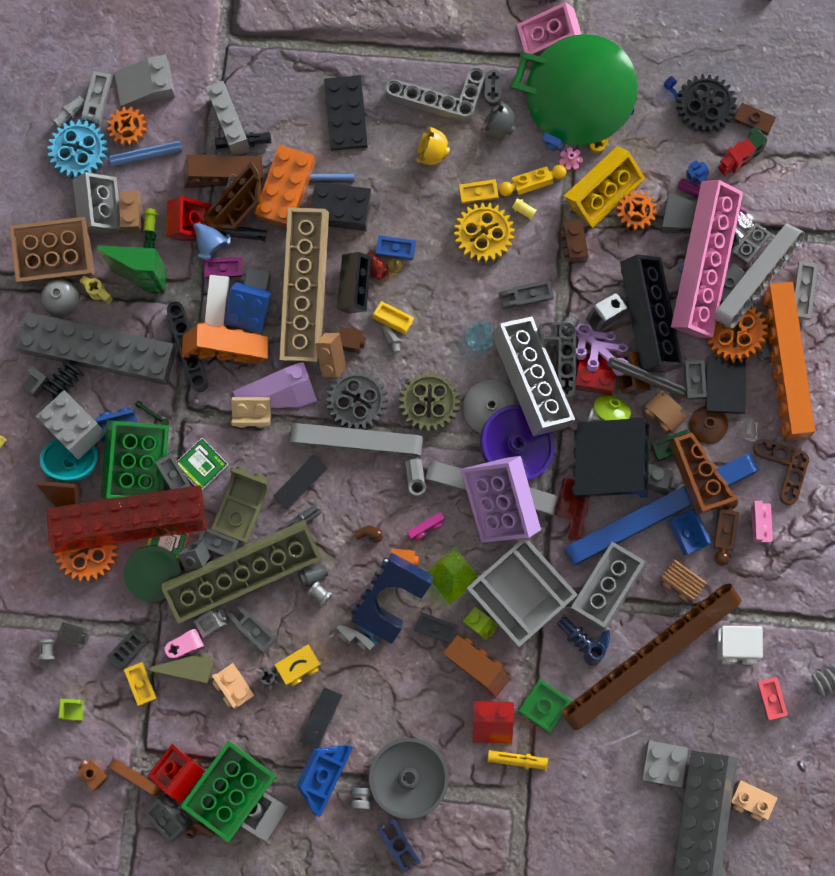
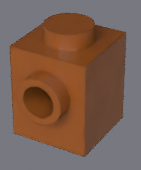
(92, 774)

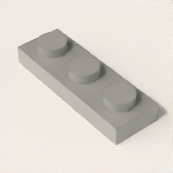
(805, 288)

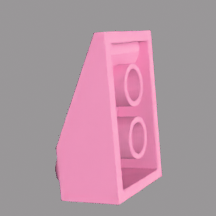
(547, 28)

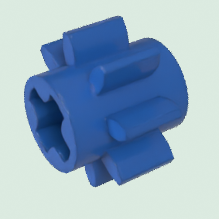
(697, 172)

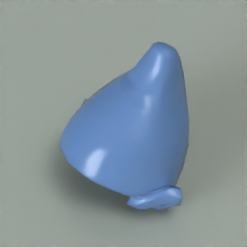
(209, 240)

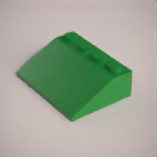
(137, 265)
(130, 458)
(228, 791)

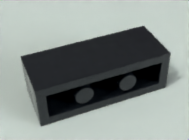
(354, 282)

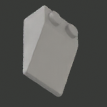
(145, 81)
(264, 817)

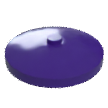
(509, 435)

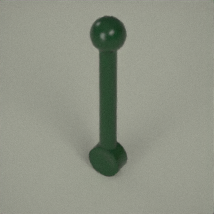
(139, 404)

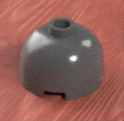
(499, 122)

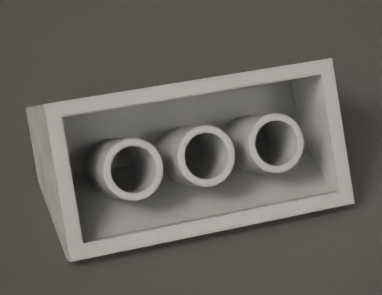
(608, 586)

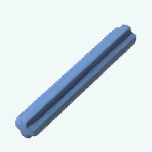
(145, 153)

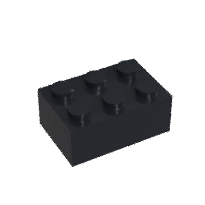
(346, 205)

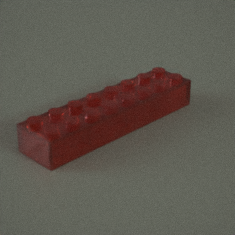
(126, 519)

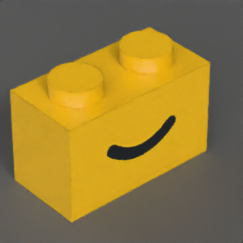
(298, 665)

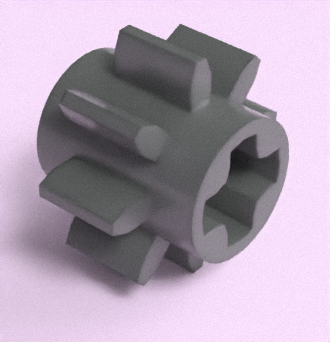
(263, 675)

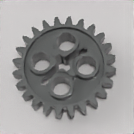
(366, 385)

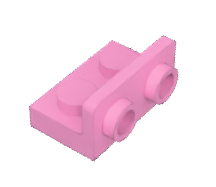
(761, 522)

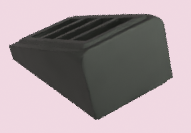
(127, 659)

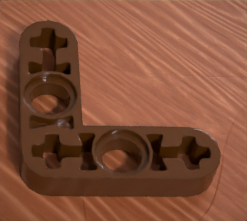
(789, 460)

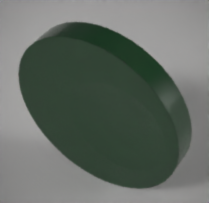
(148, 569)

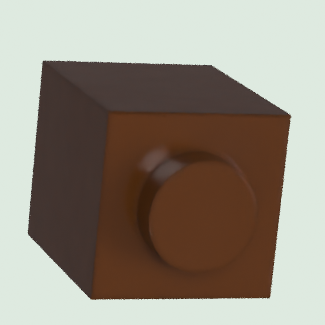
(352, 339)

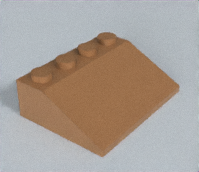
(51, 250)

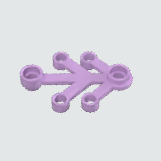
(585, 333)

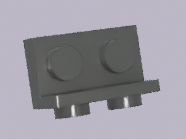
(168, 817)

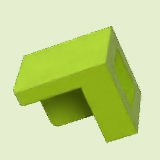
(71, 709)

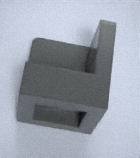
(34, 383)

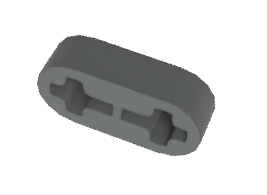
(497, 87)

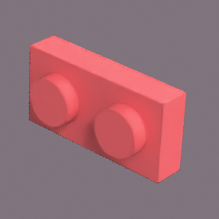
(772, 698)

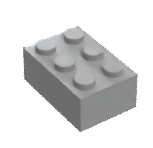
(71, 424)

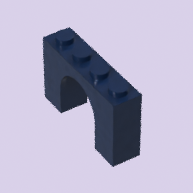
(394, 573)

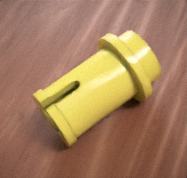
(524, 208)

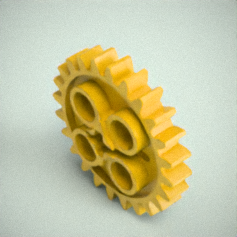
(474, 219)

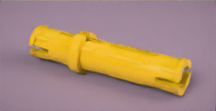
(518, 760)

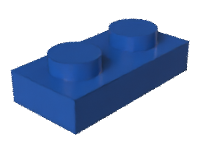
(395, 247)

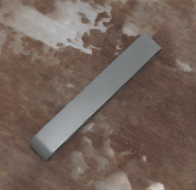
(759, 276)
(356, 440)
(452, 478)

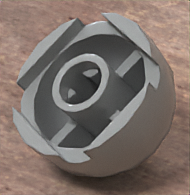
(60, 297)

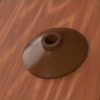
(707, 433)

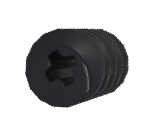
(63, 380)

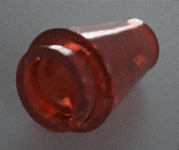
(378, 267)

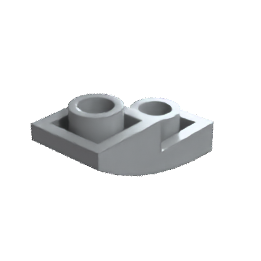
(752, 242)
(349, 634)

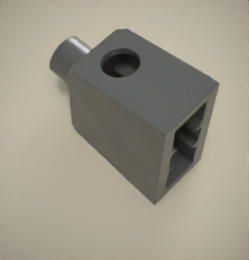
(678, 215)
(607, 311)
(660, 479)

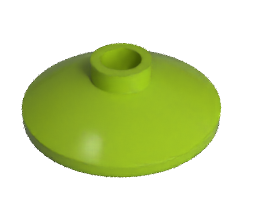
(611, 408)

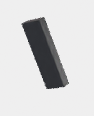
(300, 482)

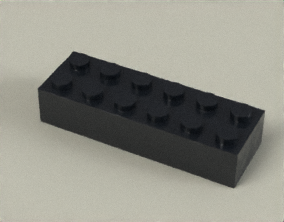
(651, 313)

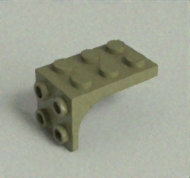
(241, 504)

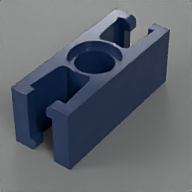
(396, 854)

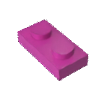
(420, 530)

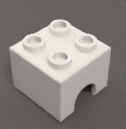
(739, 644)

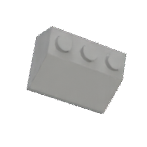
(98, 202)

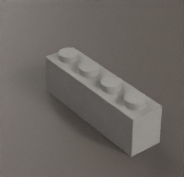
(228, 118)

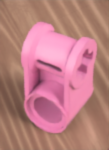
(187, 643)

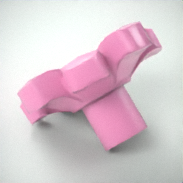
(570, 159)

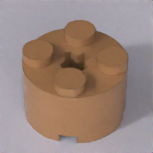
(666, 412)

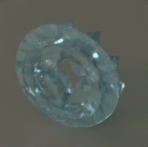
(478, 327)

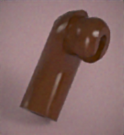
(370, 531)
(197, 829)

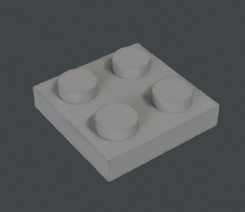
(665, 764)

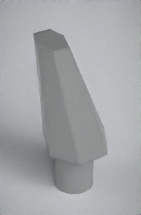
(392, 338)

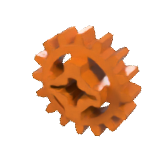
(127, 134)
(631, 216)

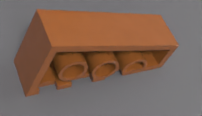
(700, 476)

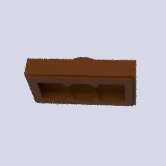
(753, 117)

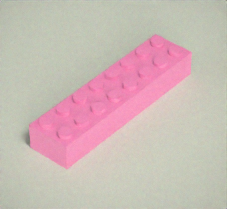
(707, 259)

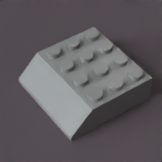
(521, 592)

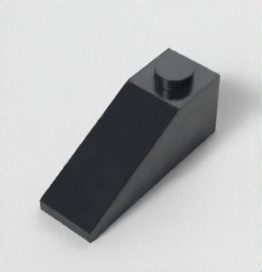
(321, 718)

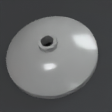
(480, 395)

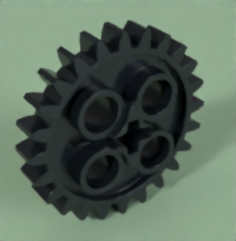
(690, 97)

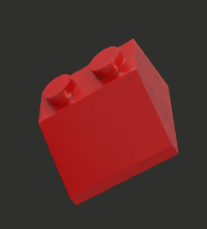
(182, 215)
(598, 382)
(493, 722)
(176, 773)

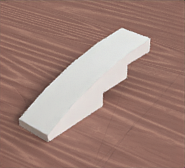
(217, 300)

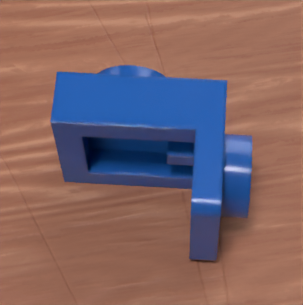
(553, 143)

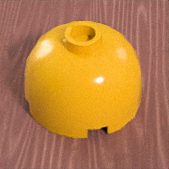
(432, 147)

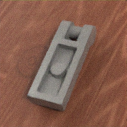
(96, 97)

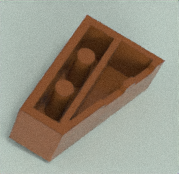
(477, 665)

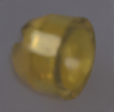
(391, 266)

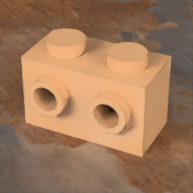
(753, 801)

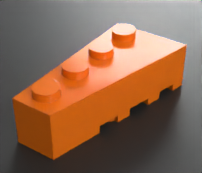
(225, 344)

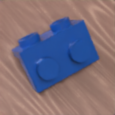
(689, 532)

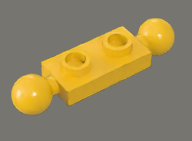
(532, 180)

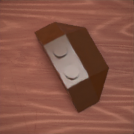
(236, 201)

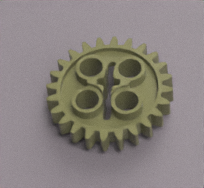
(446, 401)

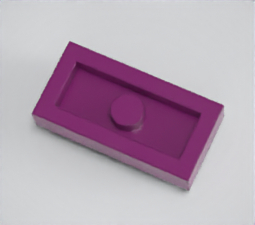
(224, 267)

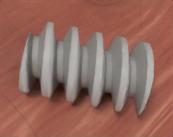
(824, 680)

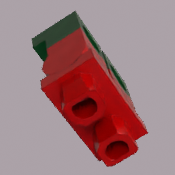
(743, 152)

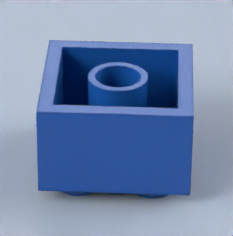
(248, 307)

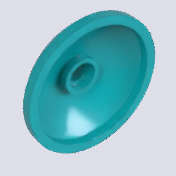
(63, 466)

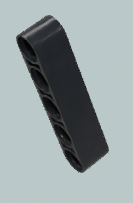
(176, 322)

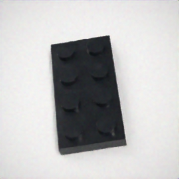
(345, 113)

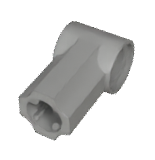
(415, 477)

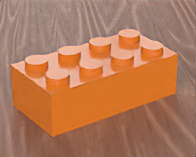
(285, 185)

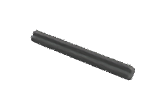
(647, 377)

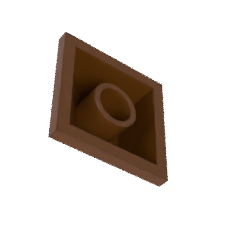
(60, 493)

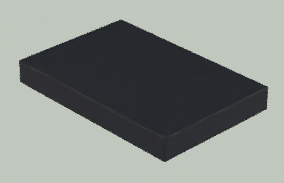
(725, 385)

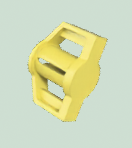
(96, 289)

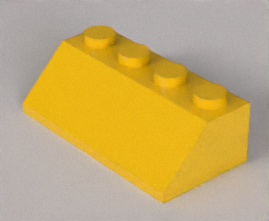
(604, 186)

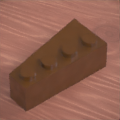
(216, 169)

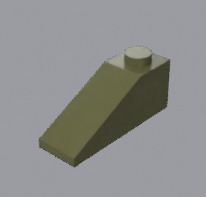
(189, 668)

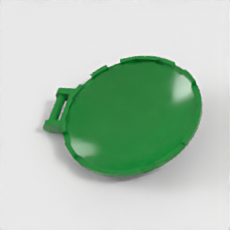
(579, 88)

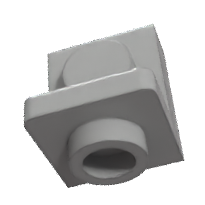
(211, 621)

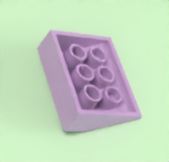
(501, 500)

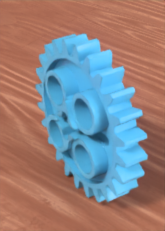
(83, 134)

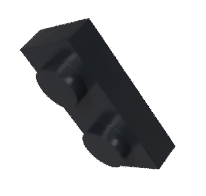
(436, 628)

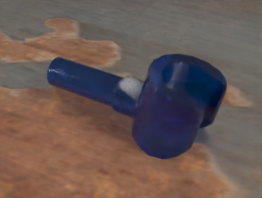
(669, 85)

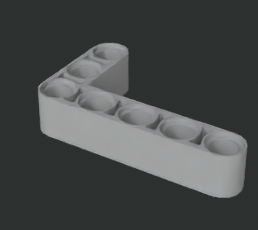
(440, 99)

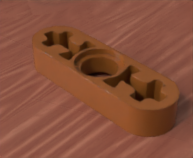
(134, 777)

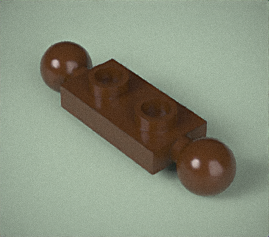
(725, 533)

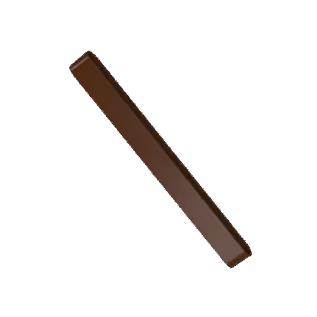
(651, 656)

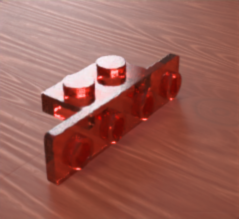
(571, 508)

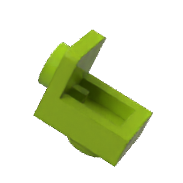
(480, 623)

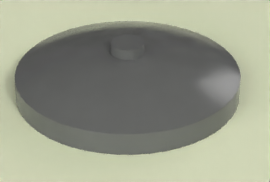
(408, 778)

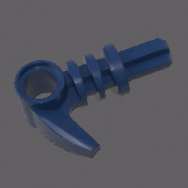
(587, 645)

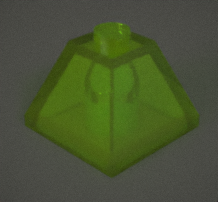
(452, 575)

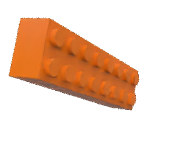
(788, 362)

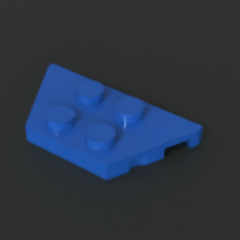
(322, 775)

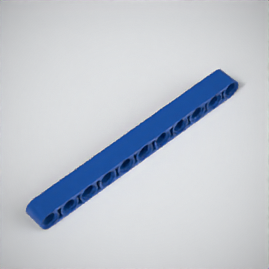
(651, 514)

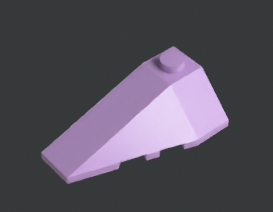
(285, 388)

